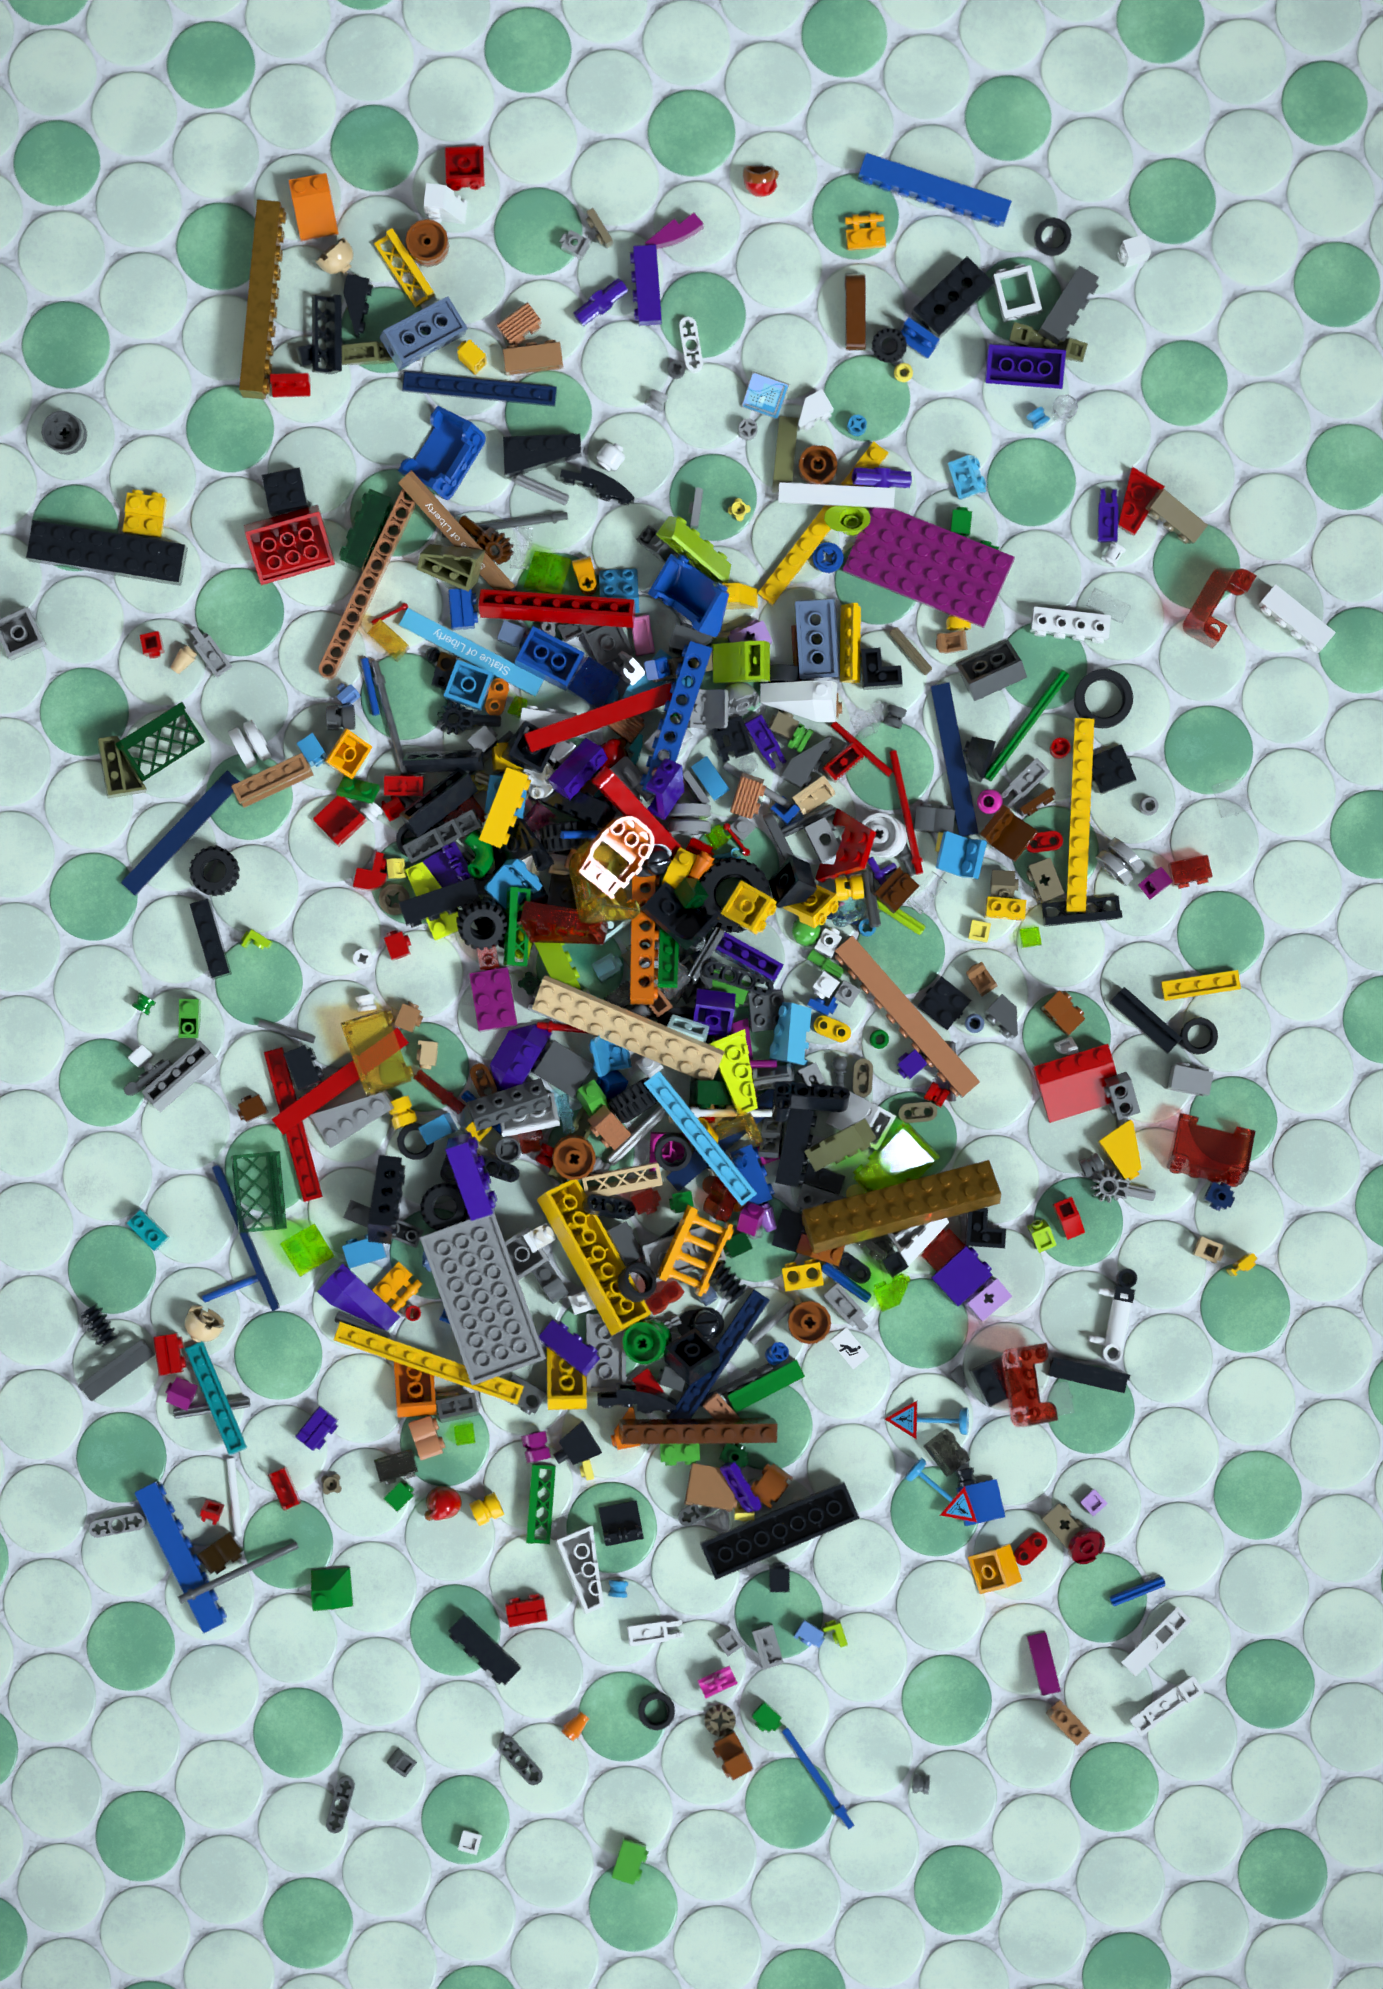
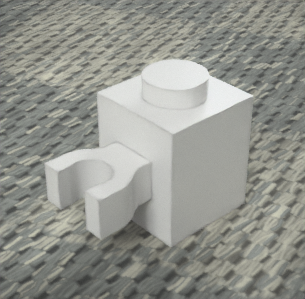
(581, 1302)

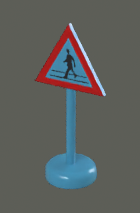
(907, 1420)
(958, 1508)

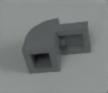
(550, 1282)

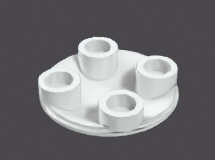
(539, 785)

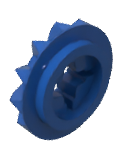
(828, 548)

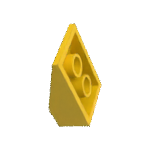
(564, 1384)

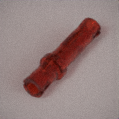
(440, 1092)

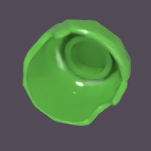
(805, 934)

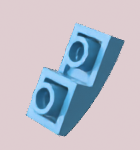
(710, 778)

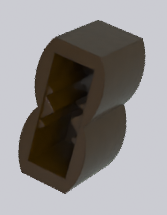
(220, 1553)

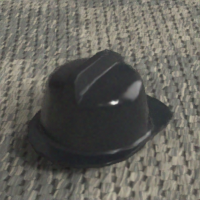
(657, 862)
(706, 1321)

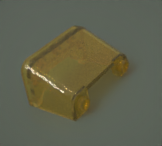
(591, 902)
(376, 1052)

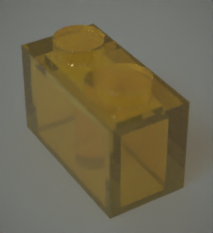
(388, 640)

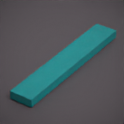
(216, 1398)

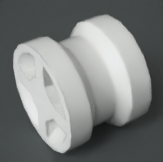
(371, 811)
(365, 961)
(366, 1003)

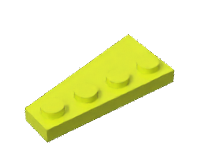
(424, 882)
(737, 1071)

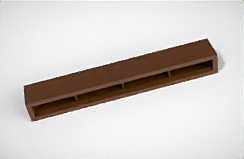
(698, 1431)

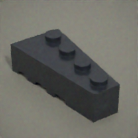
(538, 452)

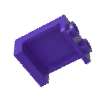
(668, 786)
(962, 1275)

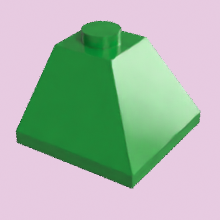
(331, 1589)

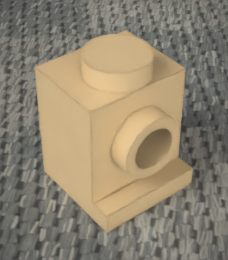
(427, 1054)
(1200, 1250)

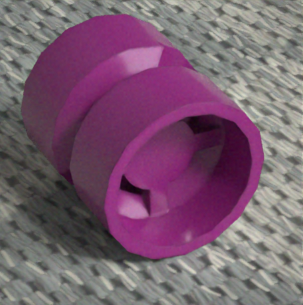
(536, 1446)

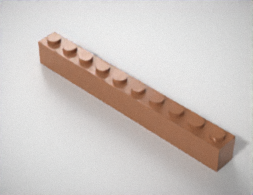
(907, 1017)

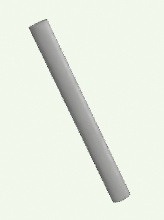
(768, 792)

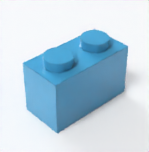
(312, 750)
(363, 1252)

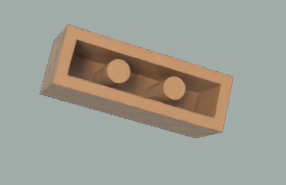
(533, 357)

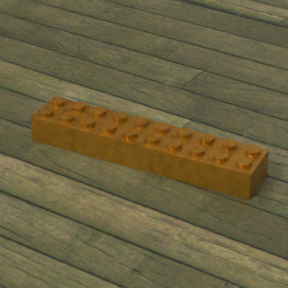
(261, 299)
(901, 1206)

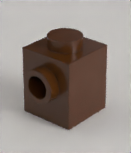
(251, 1108)

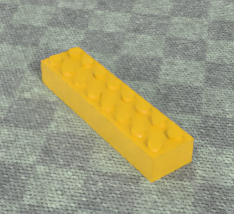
(591, 1255)

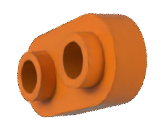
(497, 697)

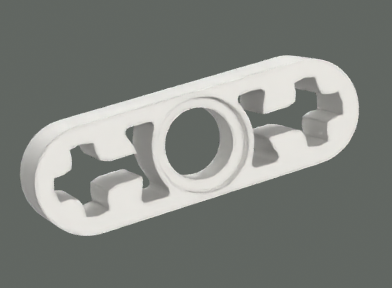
(698, 358)

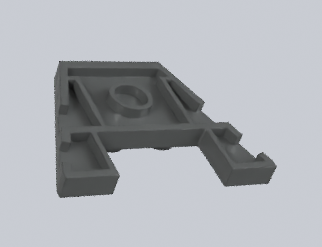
(603, 641)

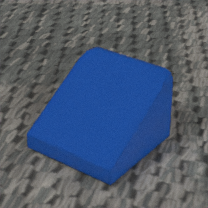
(657, 668)

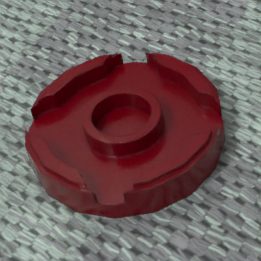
(1086, 1546)

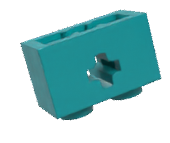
(148, 1230)

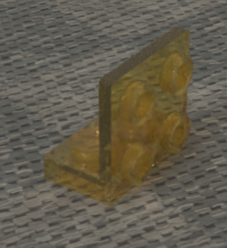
(742, 1121)

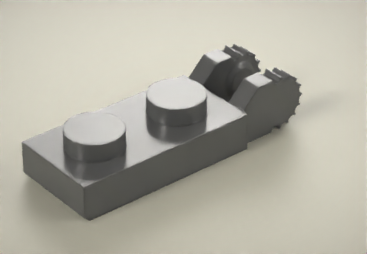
(147, 1078)

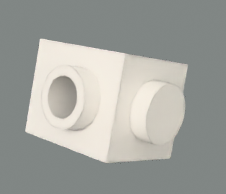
(825, 986)

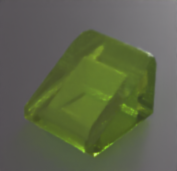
(516, 706)
(1030, 937)
(464, 1434)

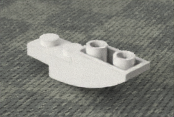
(1156, 1641)

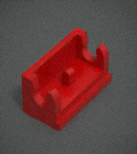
(404, 784)
(284, 1488)

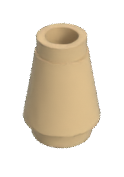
(183, 659)

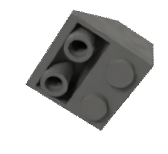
(683, 635)
(1004, 1015)

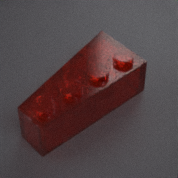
(559, 925)

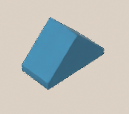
(438, 1128)

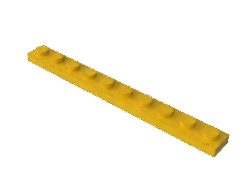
(813, 535)
(1080, 815)
(424, 1362)

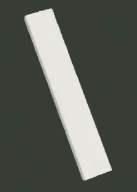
(836, 495)

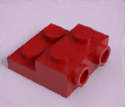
(464, 167)

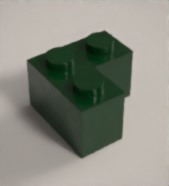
(709, 1093)

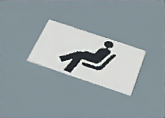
(849, 1348)

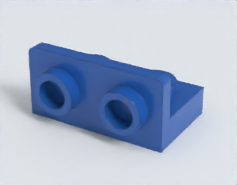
(919, 338)

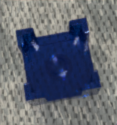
(594, 683)

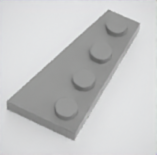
(345, 1120)

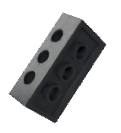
(967, 298)
(386, 1199)

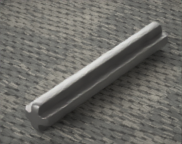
(202, 1409)

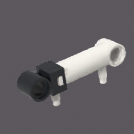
(1119, 1315)

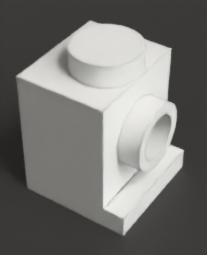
(825, 949)

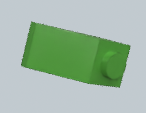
(591, 1098)

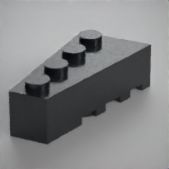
(582, 807)

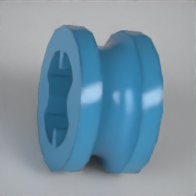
(868, 933)

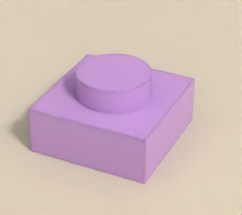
(1093, 1502)

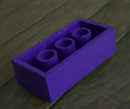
(1025, 366)
(471, 1176)

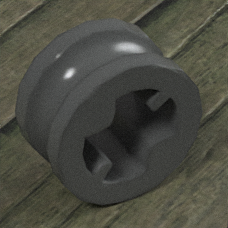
(682, 370)

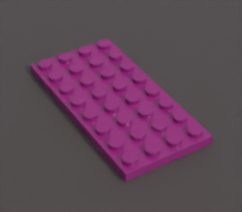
(929, 565)

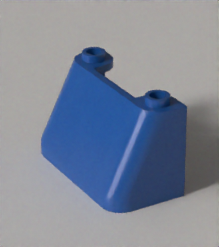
(446, 453)
(691, 594)

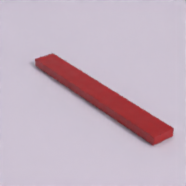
(598, 718)
(323, 1093)
(296, 1136)

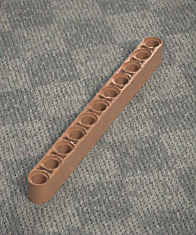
(361, 590)

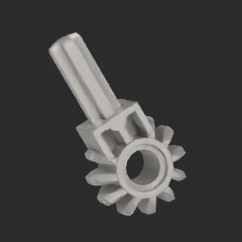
(1120, 1188)

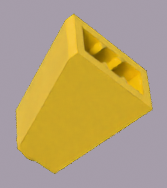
(741, 596)
(1123, 1150)

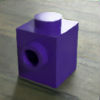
(910, 1064)

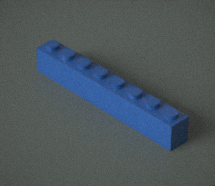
(934, 189)
(179, 1554)

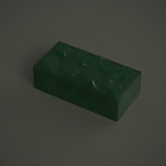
(366, 531)

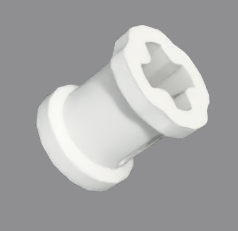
(1113, 554)

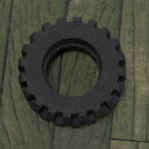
(726, 869)

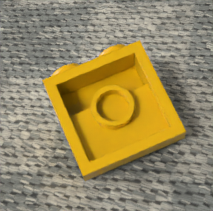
(144, 514)
(749, 908)
(816, 908)

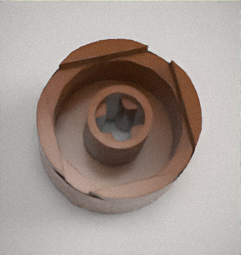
(817, 455)
(771, 1485)

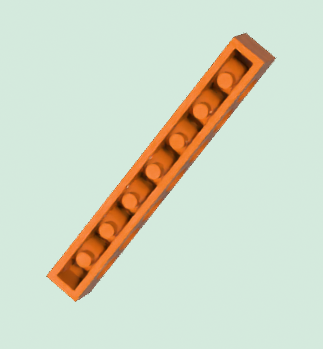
(638, 993)

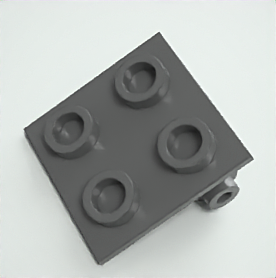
(764, 1010)

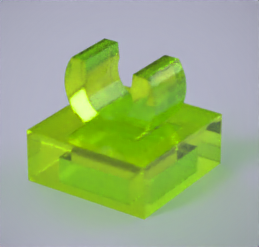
(717, 837)

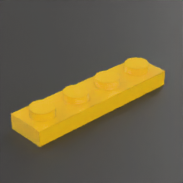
(1200, 985)

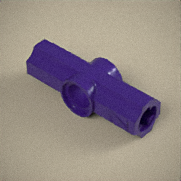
(600, 302)
(882, 477)

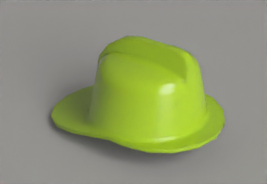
(847, 519)

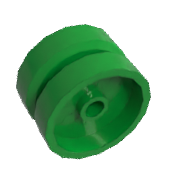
(646, 1341)

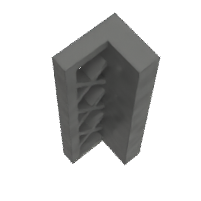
(116, 1370)

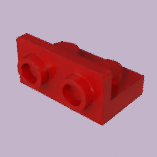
(290, 385)

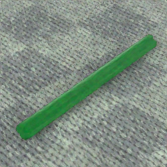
(1026, 725)

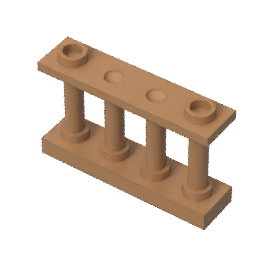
(272, 780)

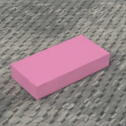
(643, 636)

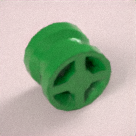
(144, 1004)

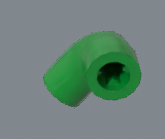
(483, 855)

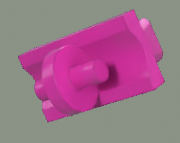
(717, 1682)

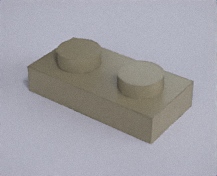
(602, 234)

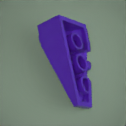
(355, 1297)

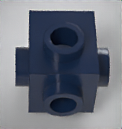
(1212, 1196)

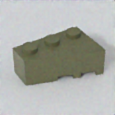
(452, 564)
(117, 771)
(841, 1144)

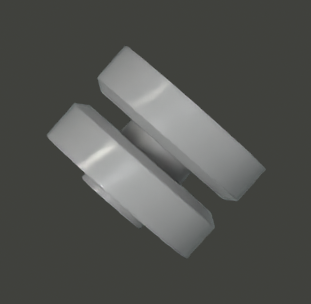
(689, 819)
(1120, 861)

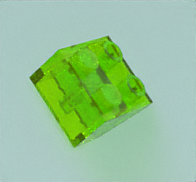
(547, 573)
(307, 1250)
(892, 1293)

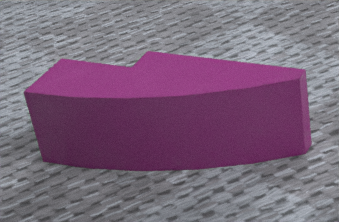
(675, 232)
(1043, 1664)

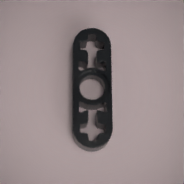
(601, 1209)

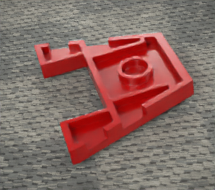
(853, 849)

